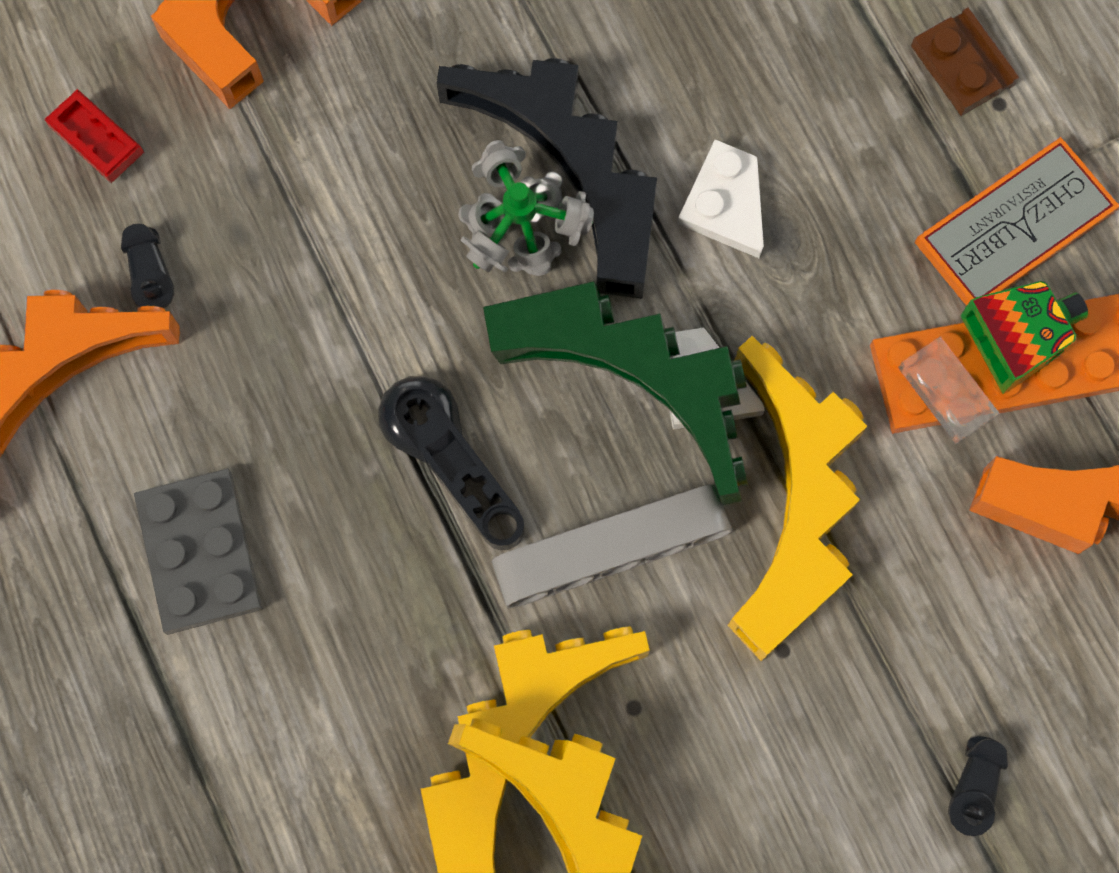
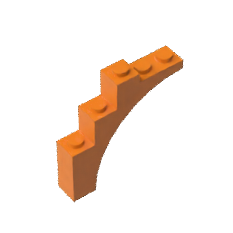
(65, 342)
(1048, 502)

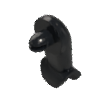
(148, 273)
(975, 795)

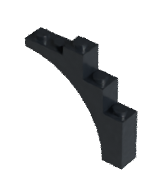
(581, 146)

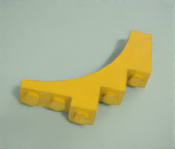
(817, 499)
(563, 791)
(466, 810)

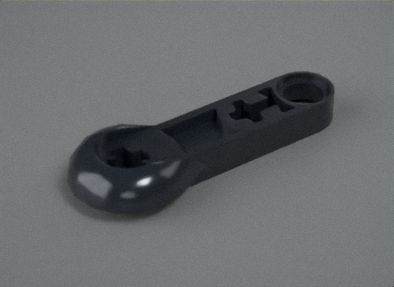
(445, 451)

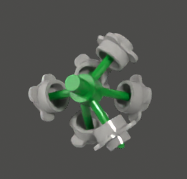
(521, 205)

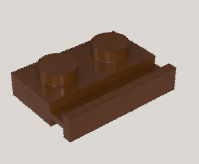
(964, 61)

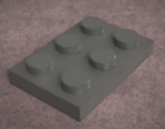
(197, 551)

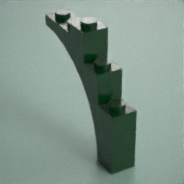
(574, 328)

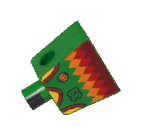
(1022, 329)

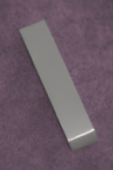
(611, 546)

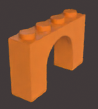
(199, 38)

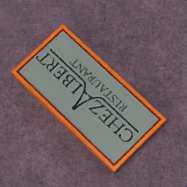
(1017, 223)

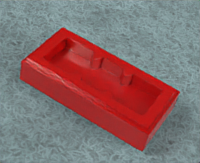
(94, 136)

